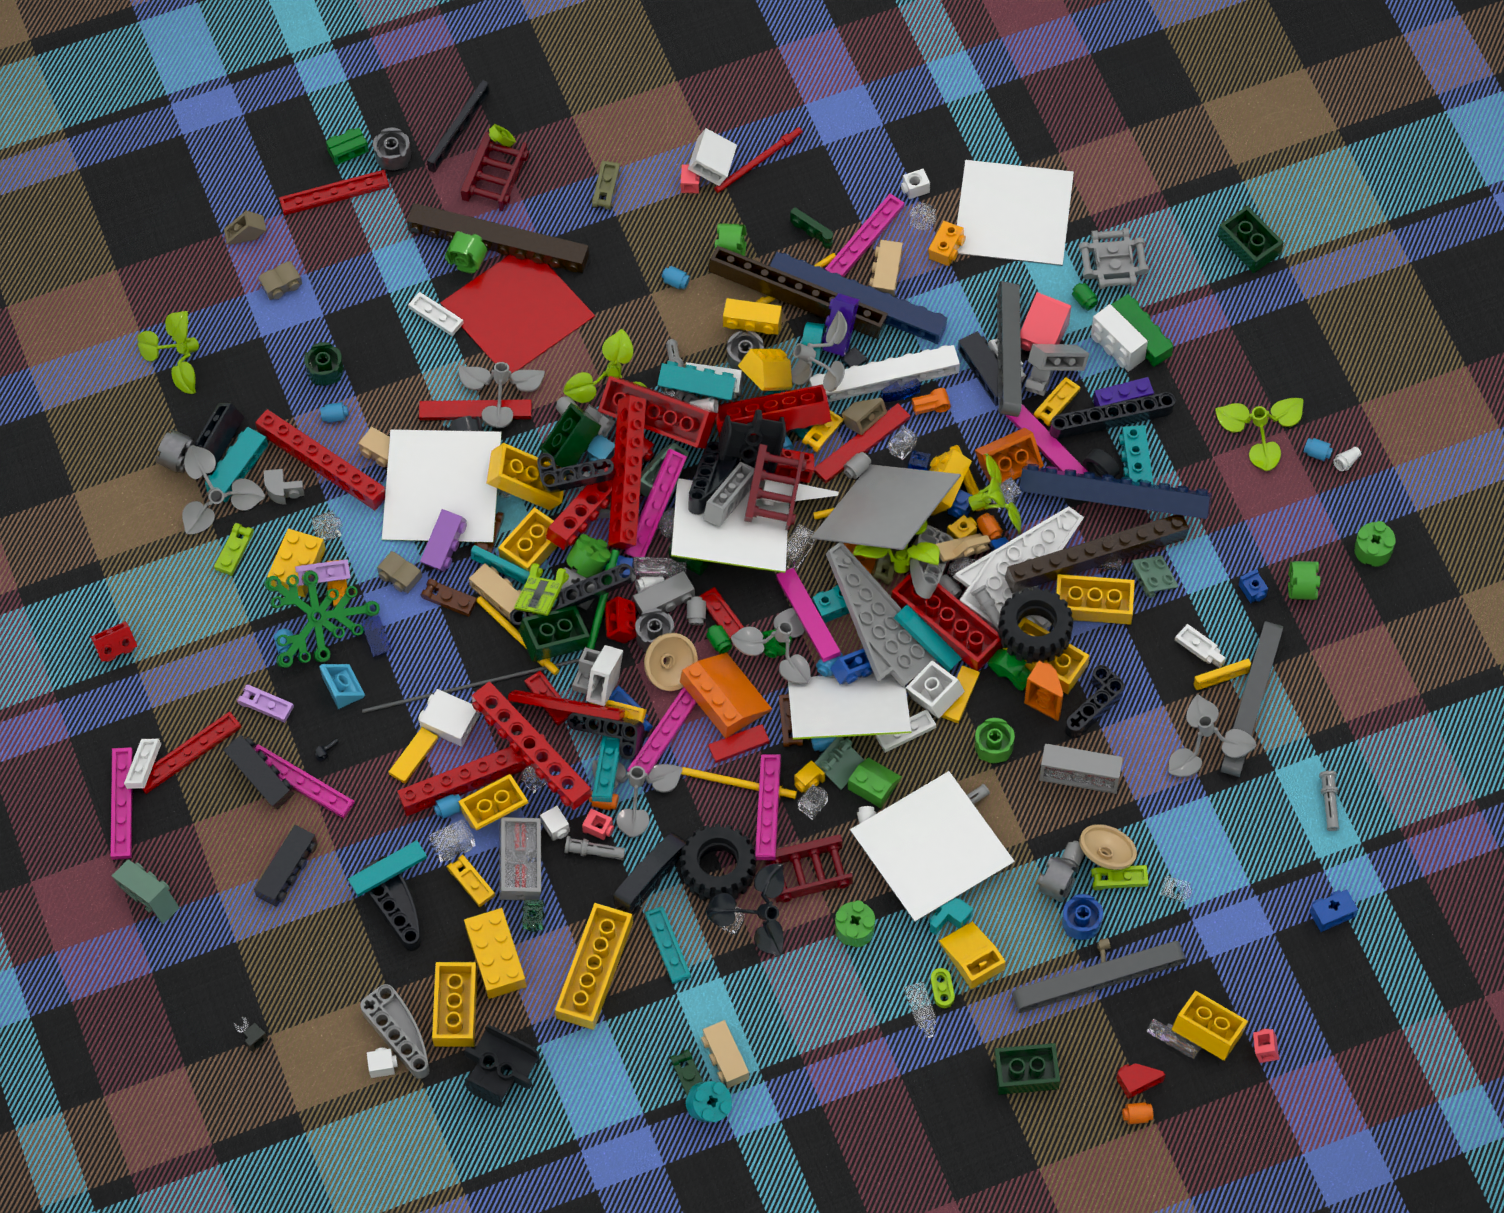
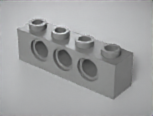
(729, 494)

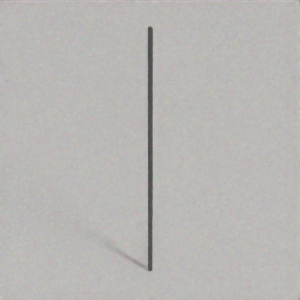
(468, 686)

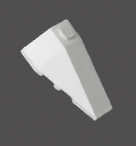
(803, 493)

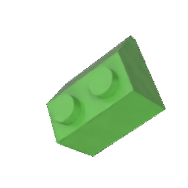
(873, 782)

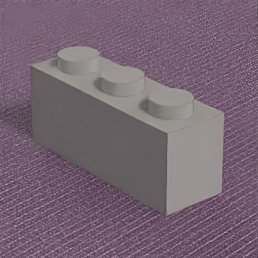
(1058, 357)
(665, 594)

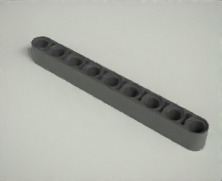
(1009, 349)
(1254, 690)
(1098, 976)

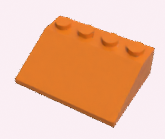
(724, 693)

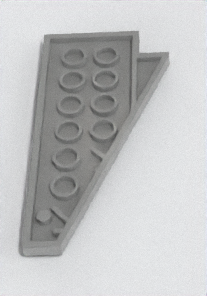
(873, 613)

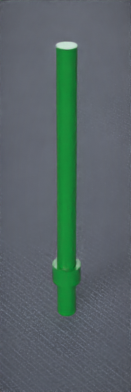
(602, 602)

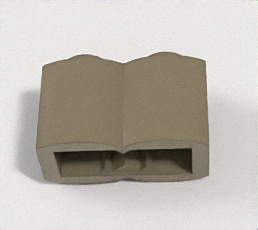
(280, 280)
(399, 572)

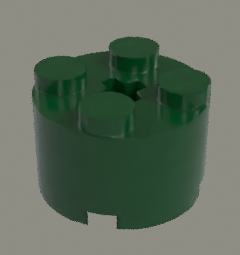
(324, 364)

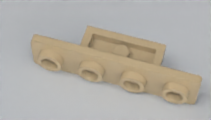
(963, 547)

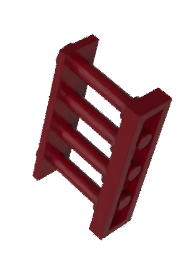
(482, 159)
(757, 493)
(813, 850)

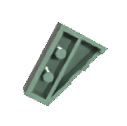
(651, 471)
(146, 889)

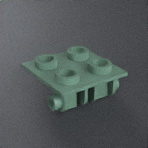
(1153, 575)
(839, 761)

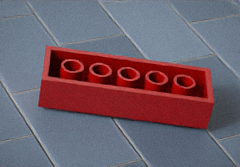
(798, 407)
(663, 412)
(952, 621)

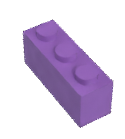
(443, 540)

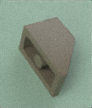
(245, 228)
(864, 414)

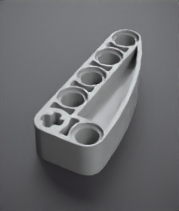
(926, 575)
(399, 1023)

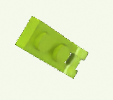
(234, 549)
(1129, 877)

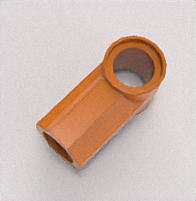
(935, 401)

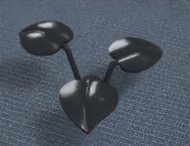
(769, 936)

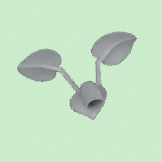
(802, 371)
(476, 377)
(199, 517)
(787, 624)
(1203, 715)
(663, 779)

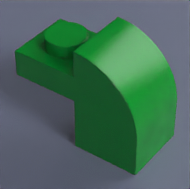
(1008, 666)

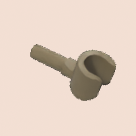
(1103, 945)

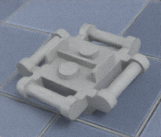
(1113, 259)

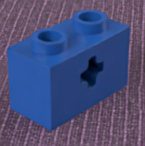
(1327, 918)

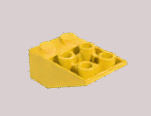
(973, 954)

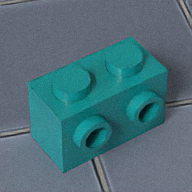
(830, 604)

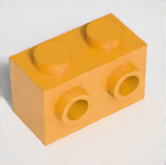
(946, 243)

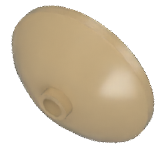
(679, 655)
(1107, 847)

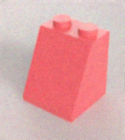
(1045, 322)

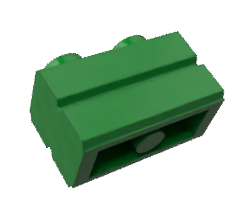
(347, 146)

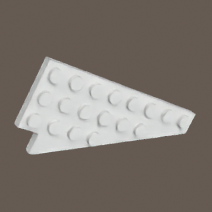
(991, 569)

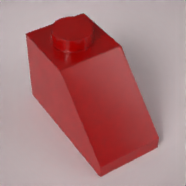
(1138, 1078)

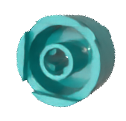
(718, 1107)

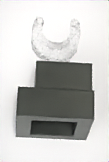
(254, 1035)

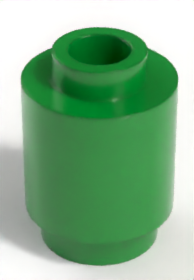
(1084, 296)
(719, 639)

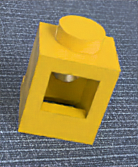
(956, 530)
(808, 776)

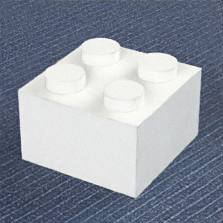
(935, 689)

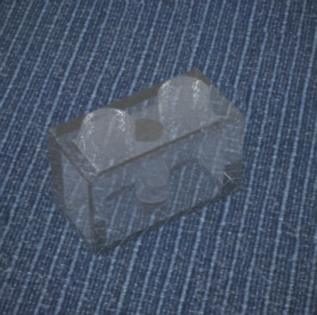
(798, 546)
(452, 840)

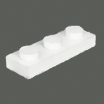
(435, 314)
(920, 724)
(142, 763)

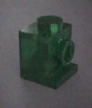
(536, 908)

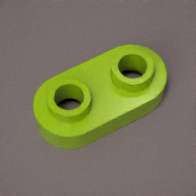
(501, 135)
(942, 989)

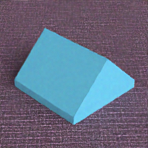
(341, 683)

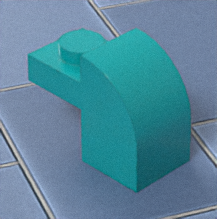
(813, 334)
(954, 911)

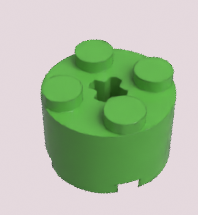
(732, 237)
(466, 252)
(1374, 543)
(588, 556)
(1303, 580)
(991, 750)
(846, 920)

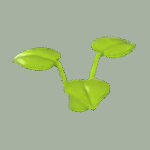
(177, 327)
(615, 349)
(1235, 415)
(994, 492)
(923, 552)

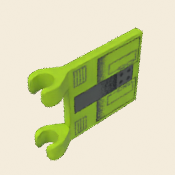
(540, 593)

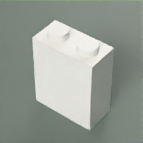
(712, 157)
(604, 675)
(448, 717)

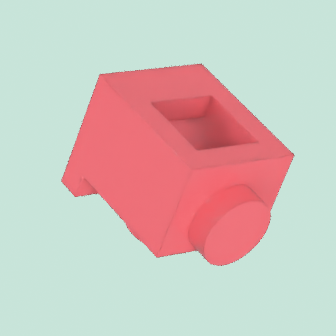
(689, 180)
(597, 819)
(1266, 1045)

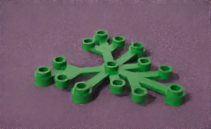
(339, 613)

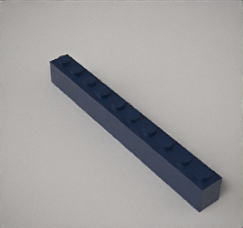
(901, 313)
(1116, 491)

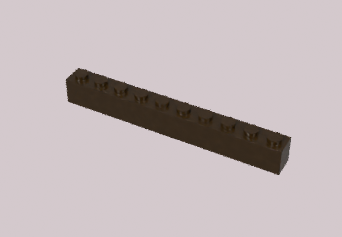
(500, 238)
(790, 289)
(1096, 552)

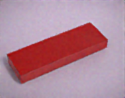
(721, 612)
(540, 685)
(738, 743)

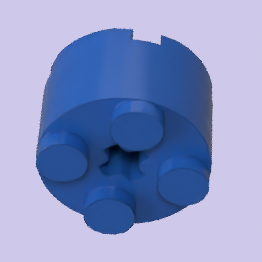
(1079, 927)

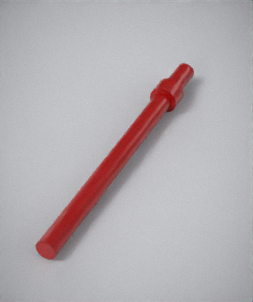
(785, 140)

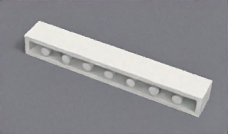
(878, 375)

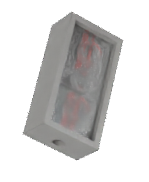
(1080, 768)
(520, 858)

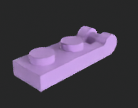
(326, 571)
(265, 703)

